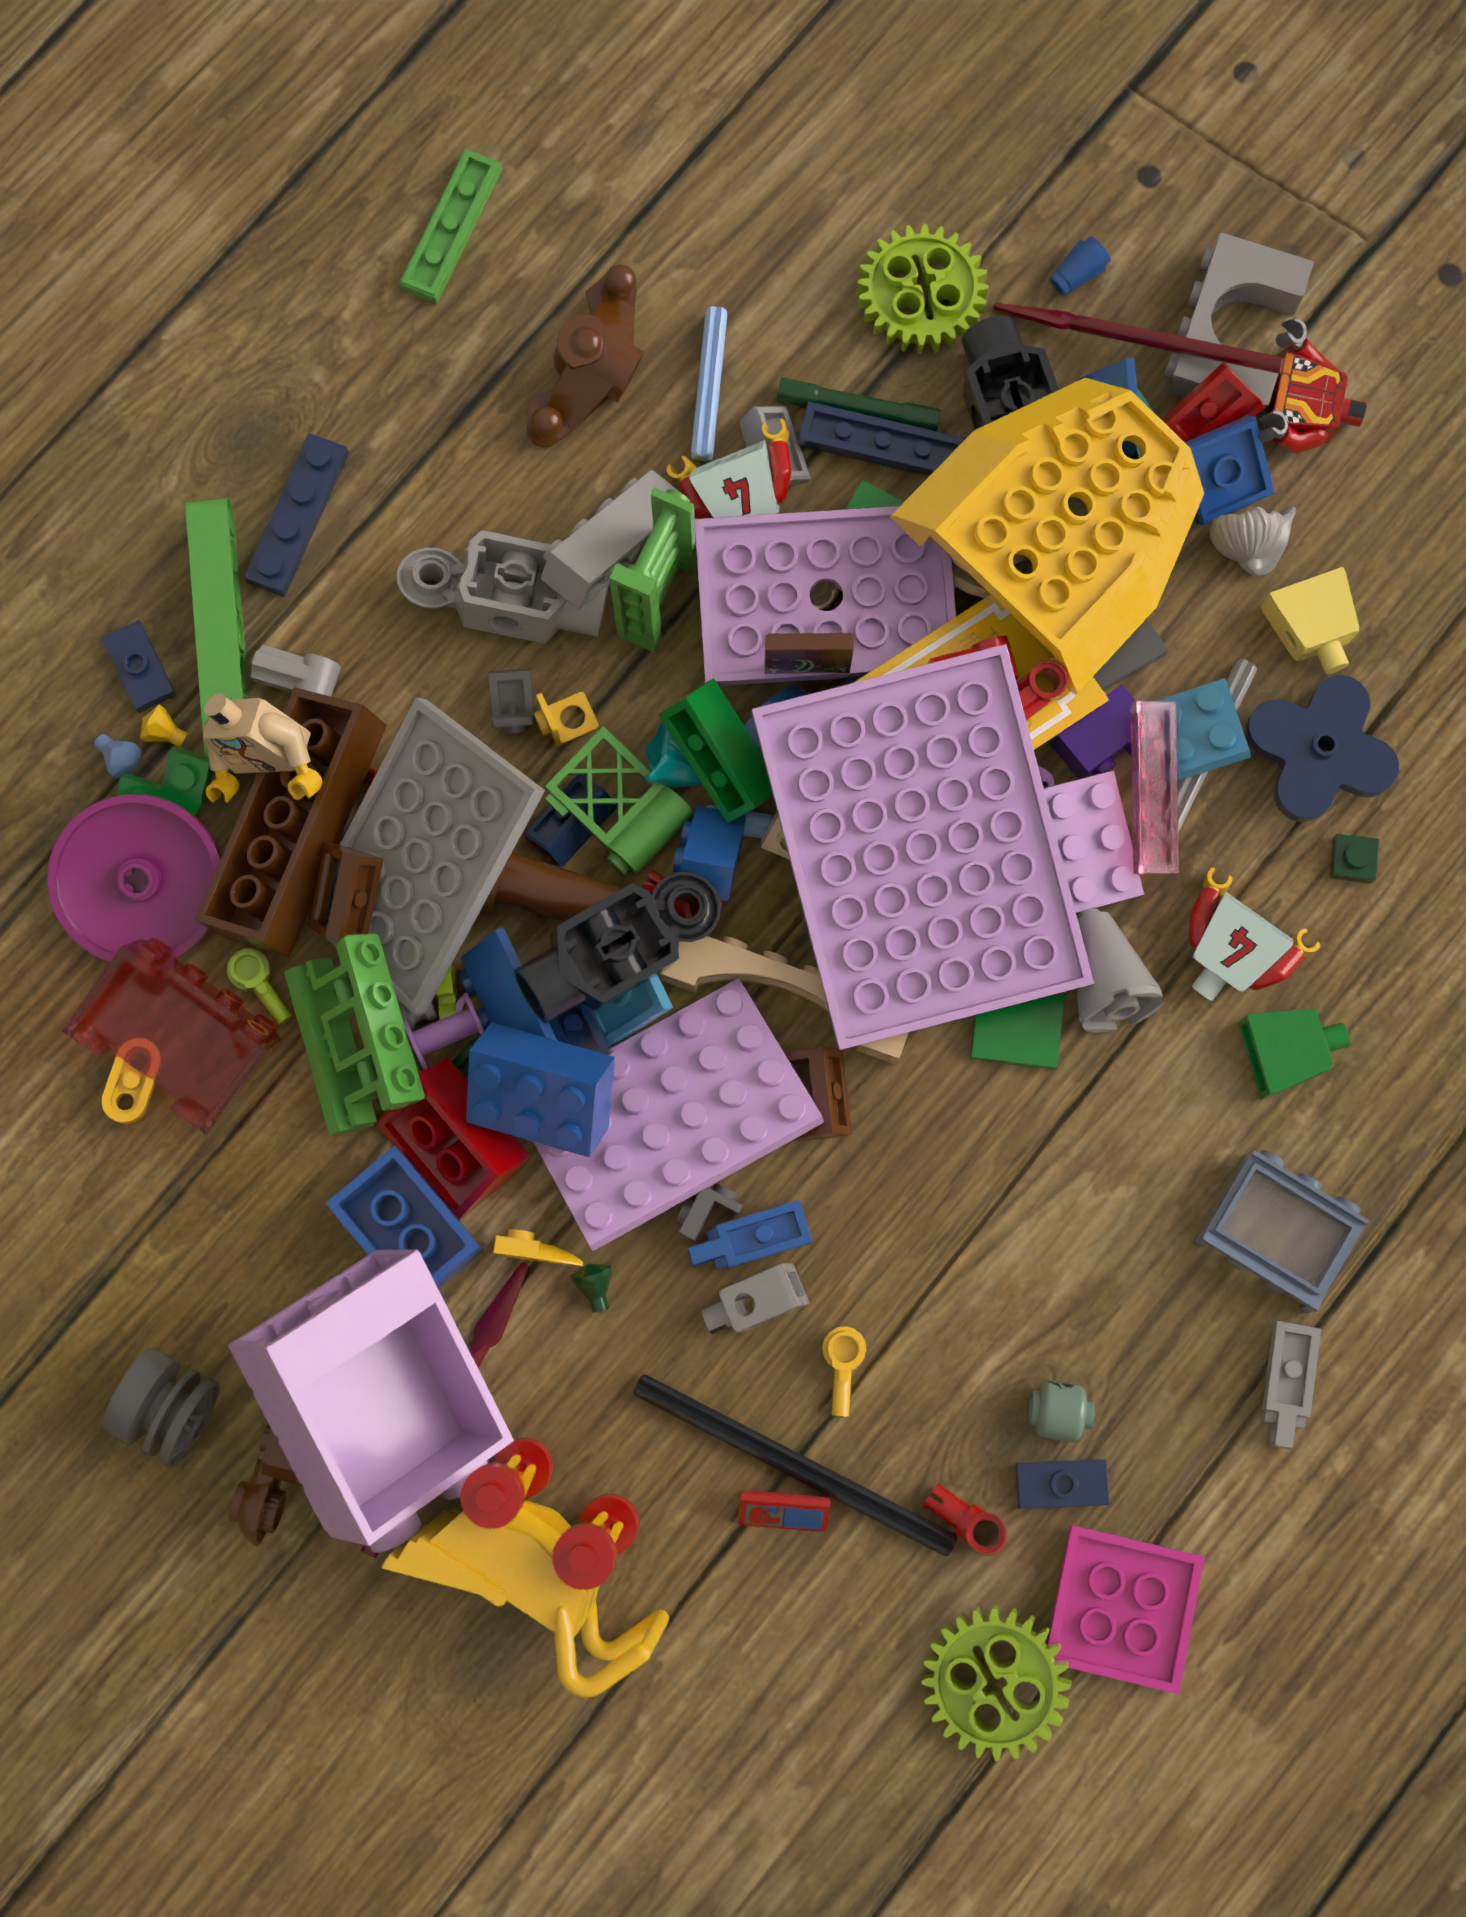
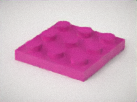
(1125, 1608)

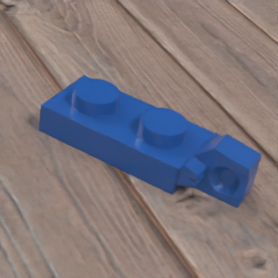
(753, 1237)

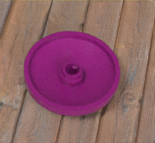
(132, 874)

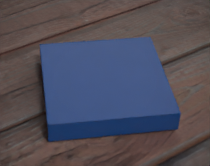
(1230, 468)

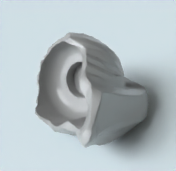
(1253, 538)

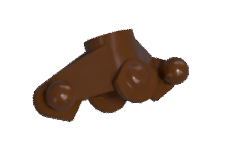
(592, 359)

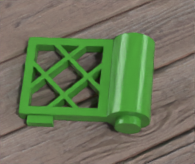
(643, 828)

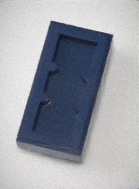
(138, 666)
(1062, 1484)

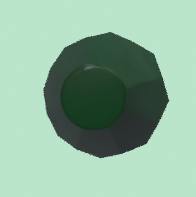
(594, 1283)

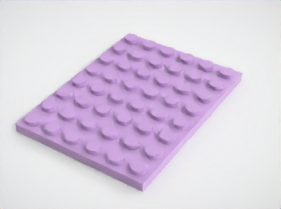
(922, 846)

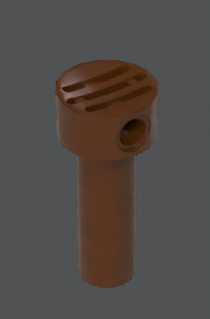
(545, 889)

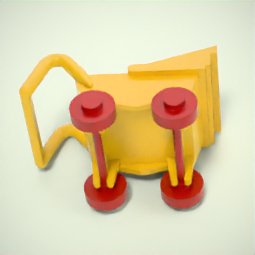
(535, 1560)

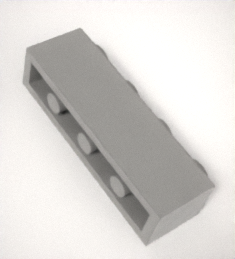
(616, 534)

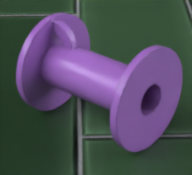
(444, 1031)

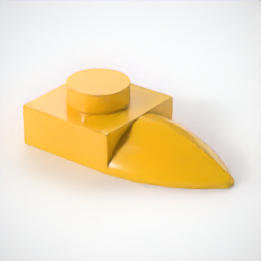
(521, 1245)

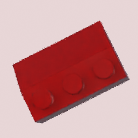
(453, 1156)

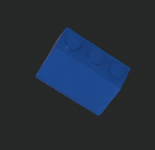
(491, 975)

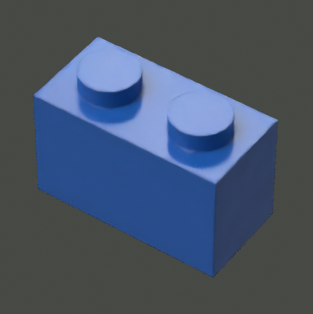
(711, 848)

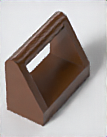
(353, 893)
(828, 1091)

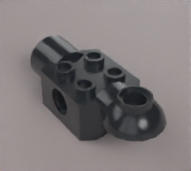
(1002, 371)
(617, 945)

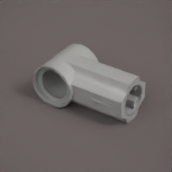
(288, 670)

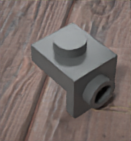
(511, 699)
(695, 1214)

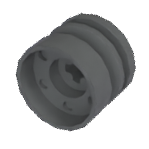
(154, 1403)

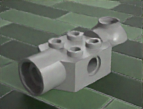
(497, 589)

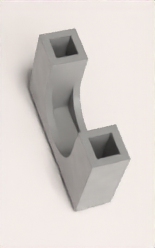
(1236, 273)

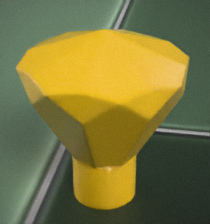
(159, 727)

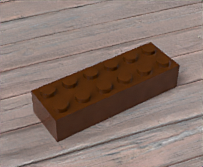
(278, 841)

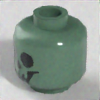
(1060, 1411)

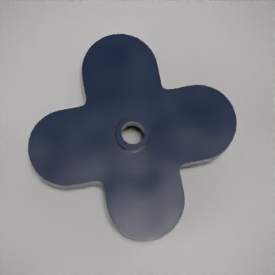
(1307, 773)

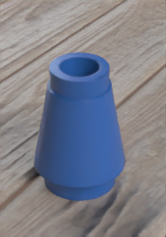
(1080, 266)

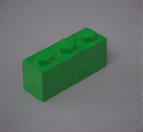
(719, 750)

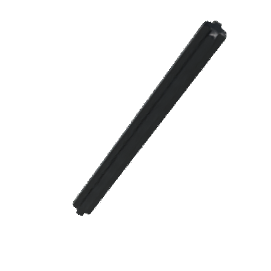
(795, 1465)

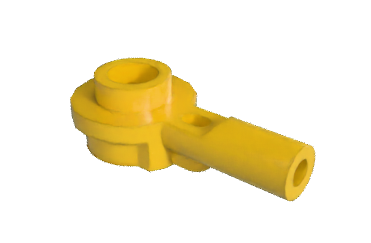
(844, 1351)

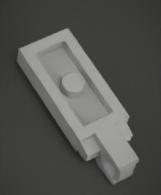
(1290, 1380)

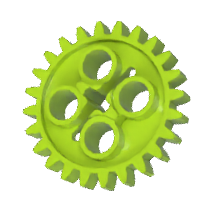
(886, 294)
(1032, 1664)

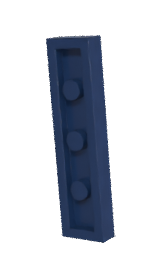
(875, 439)
(296, 515)

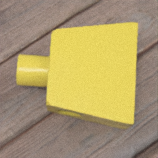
(1315, 618)

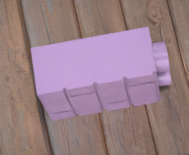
(373, 1397)

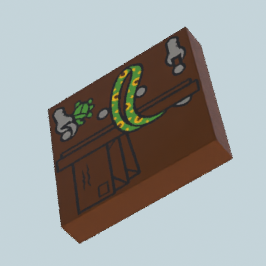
(808, 653)

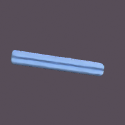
(709, 384)

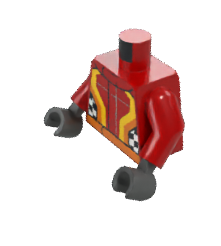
(1307, 396)

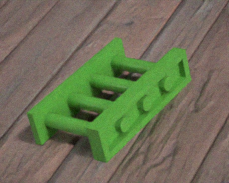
(643, 586)

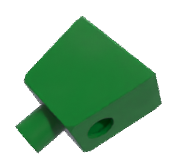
(1289, 1047)

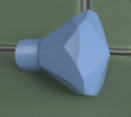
(119, 756)

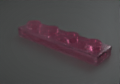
(1154, 787)

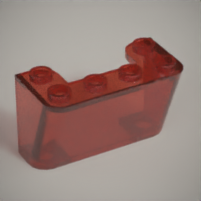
(174, 1029)

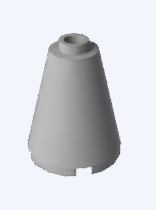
(1120, 978)

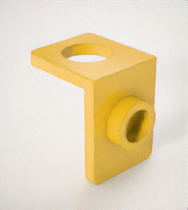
(550, 723)

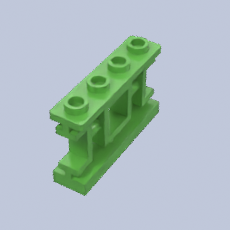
(323, 1004)

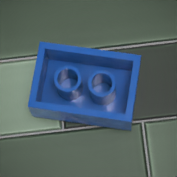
(539, 1089)
(399, 1210)

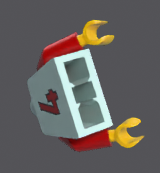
(741, 482)
(1239, 943)

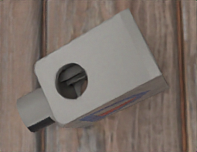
(774, 1294)

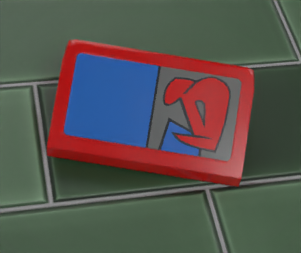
(784, 1510)

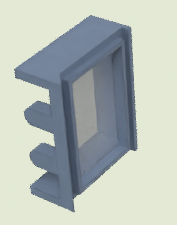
(1282, 1228)

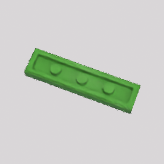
(450, 226)

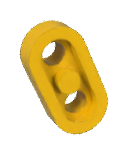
(126, 1081)

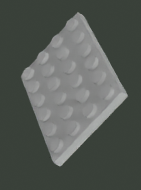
(445, 825)

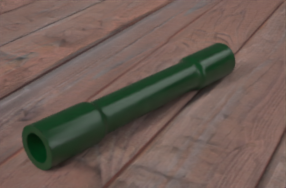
(801, 392)

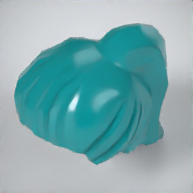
(668, 762)

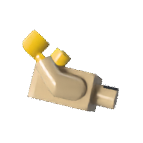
(255, 739)

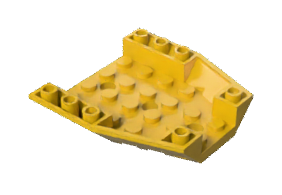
(1010, 495)

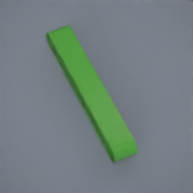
(216, 602)

